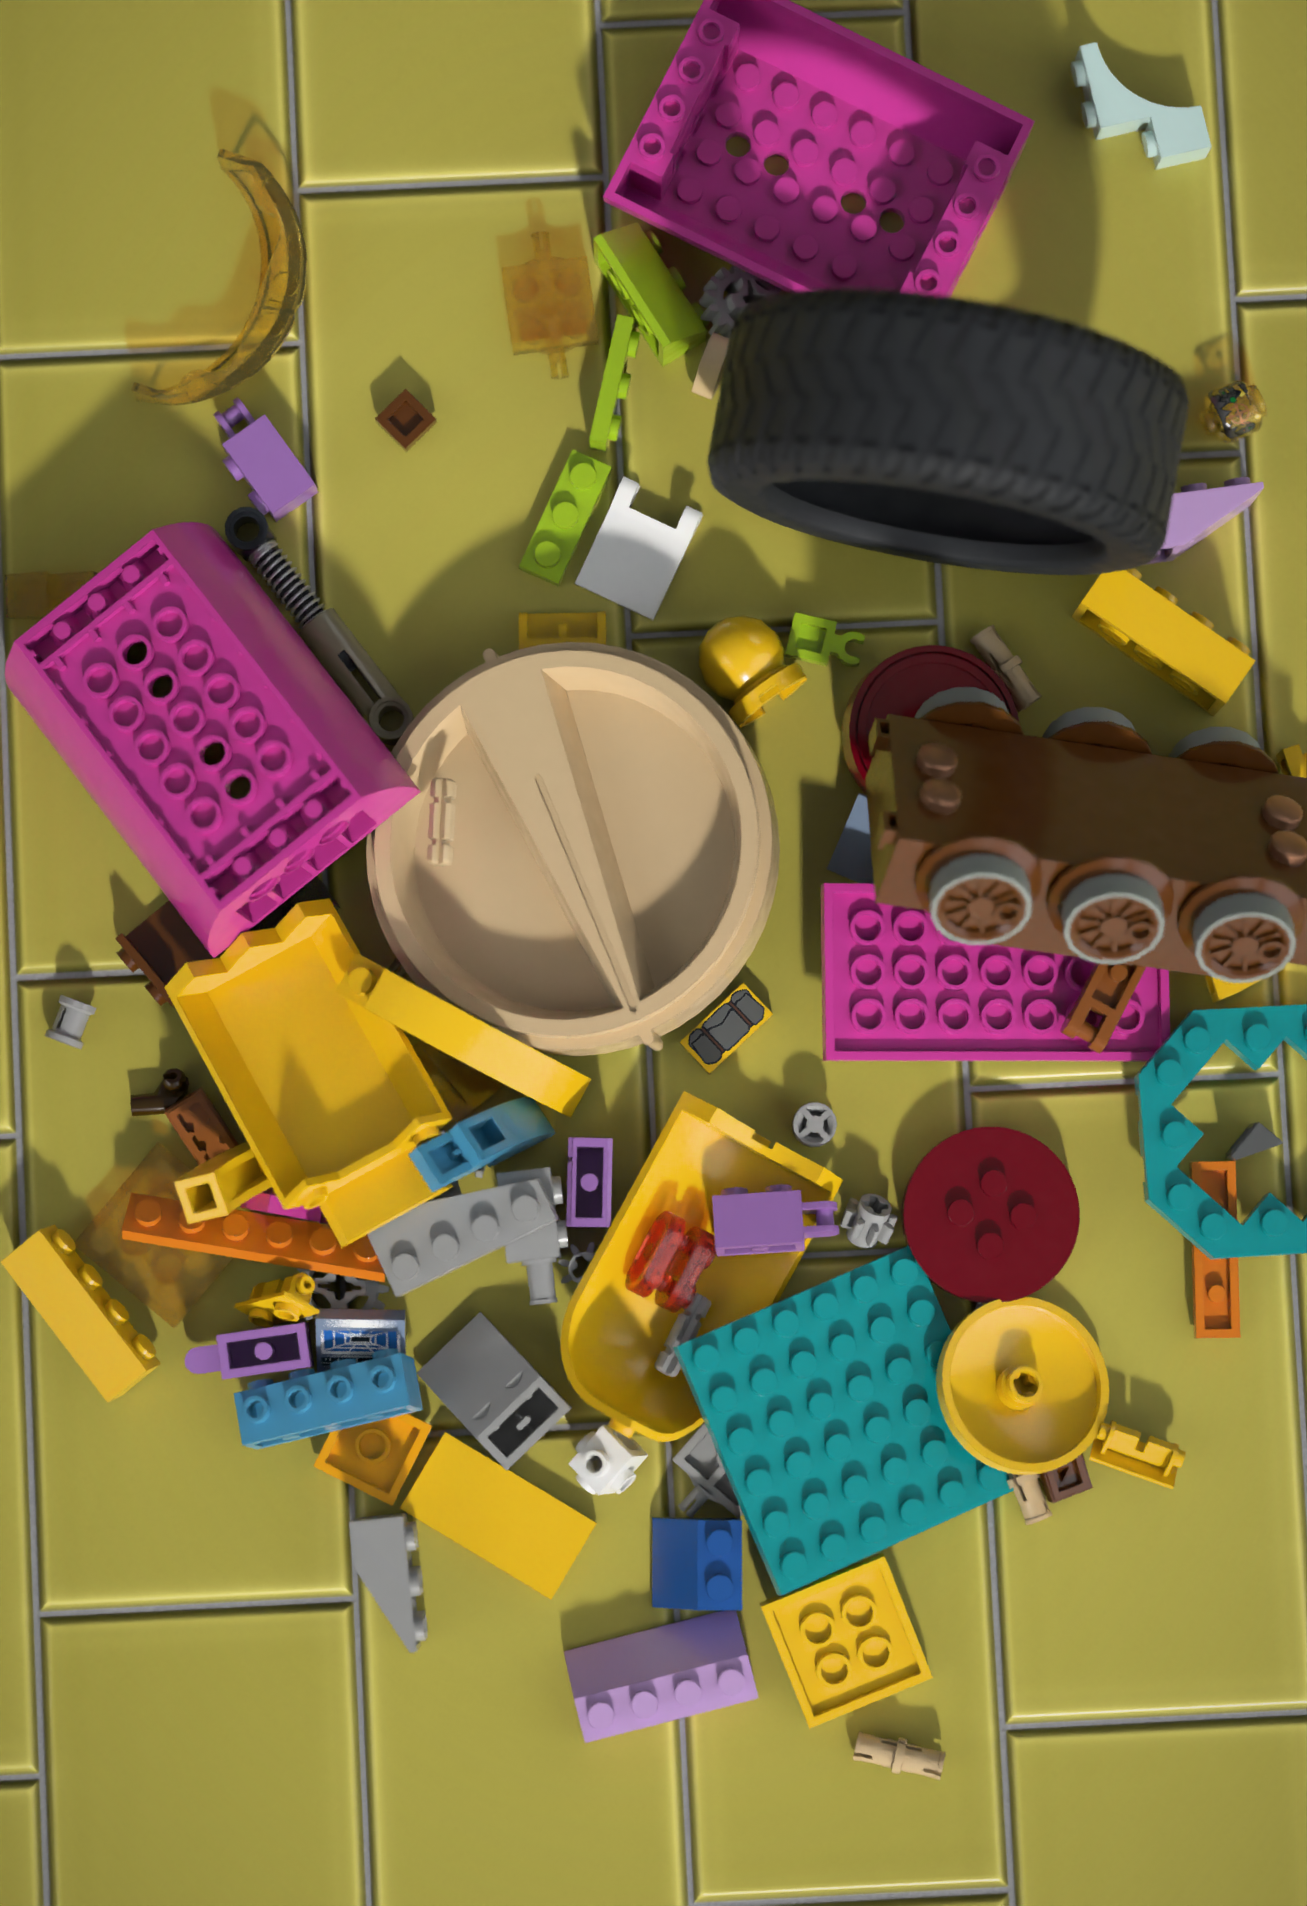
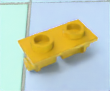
(280, 1301)
(1121, 1449)

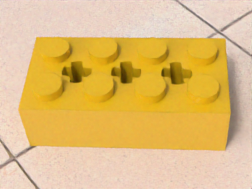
(1165, 638)

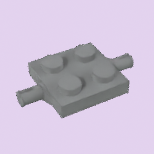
(707, 1474)

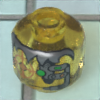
(1233, 411)

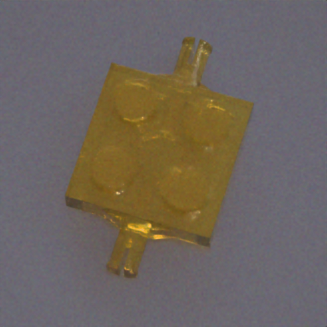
(550, 305)

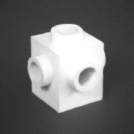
(607, 1461)

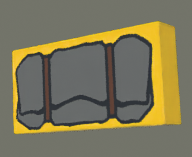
(726, 1028)

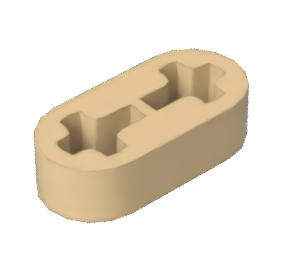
(711, 367)

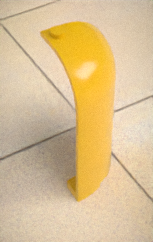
(615, 1335)

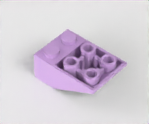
(1201, 511)

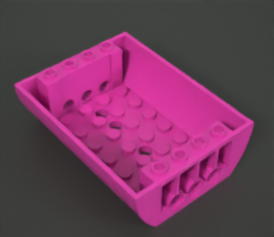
(845, 124)
(236, 682)

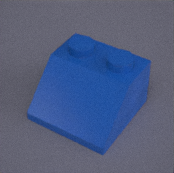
(697, 1563)

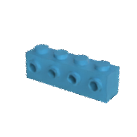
(327, 1400)

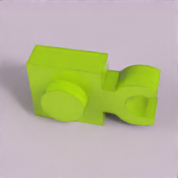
(815, 639)

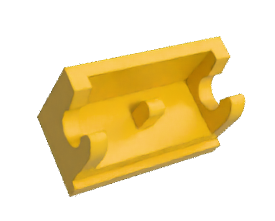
(561, 627)

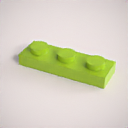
(614, 383)
(565, 517)

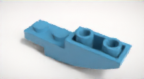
(481, 1141)

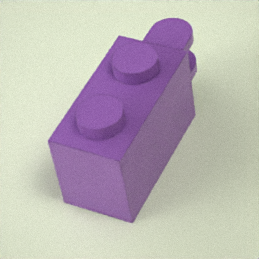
(264, 462)
(767, 1220)
(254, 1352)

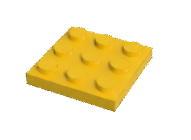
(846, 1640)

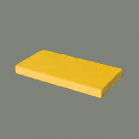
(498, 1515)

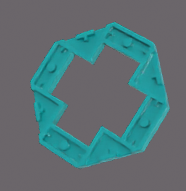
(1169, 1135)

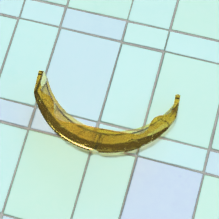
(278, 293)

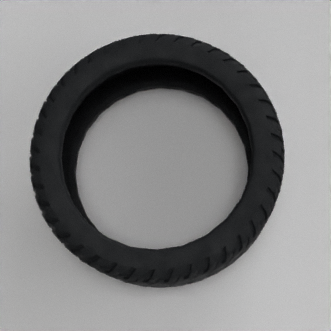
(948, 431)

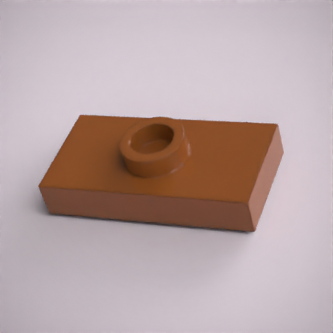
(200, 1126)

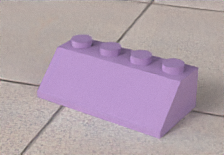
(660, 1675)

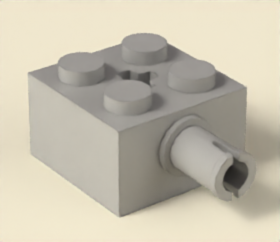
(542, 1246)

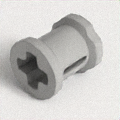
(70, 1022)

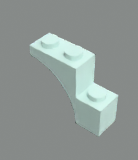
(1111, 109)

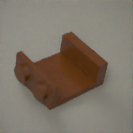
(161, 949)

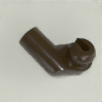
(171, 1090)

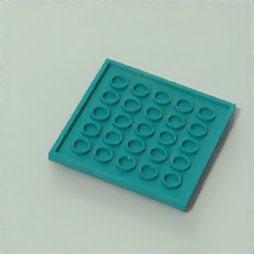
(836, 1420)

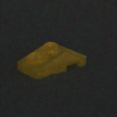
(457, 1083)

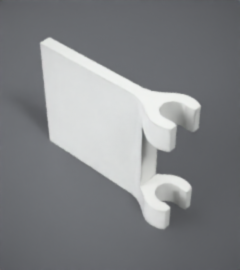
(636, 554)

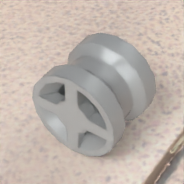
(815, 1114)

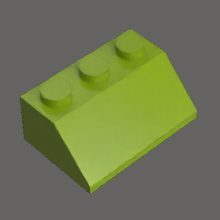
(650, 291)

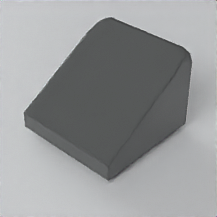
(1251, 1141)

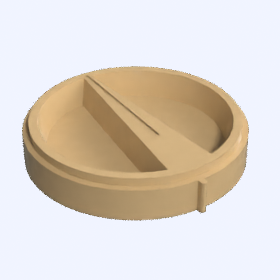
(600, 849)

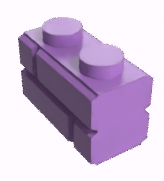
(589, 1182)

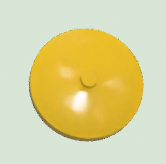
(1022, 1386)

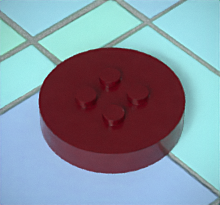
(902, 686)
(990, 1214)

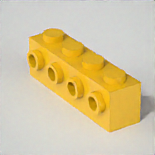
(81, 1312)

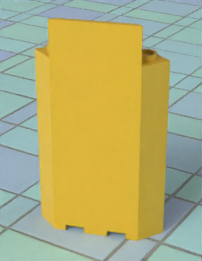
(311, 1076)

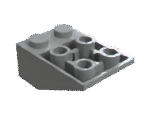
(493, 1390)
(385, 1565)

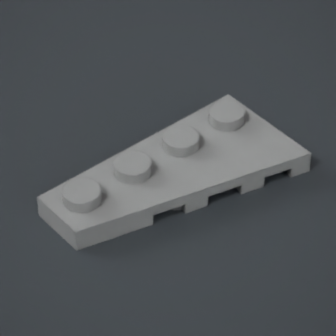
(458, 1231)

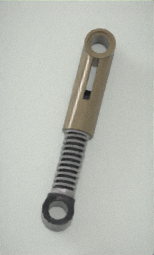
(321, 629)

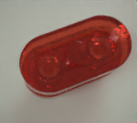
(671, 1262)

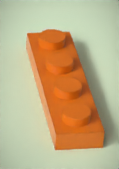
(1216, 1281)

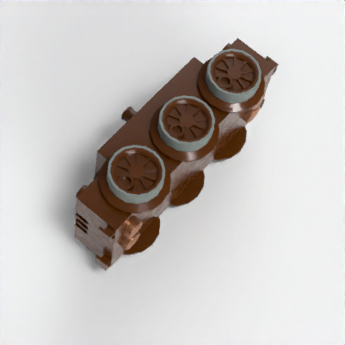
(1090, 838)

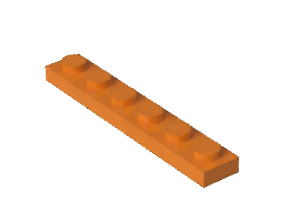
(250, 1238)

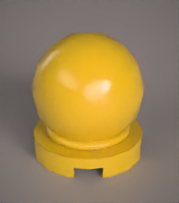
(746, 664)

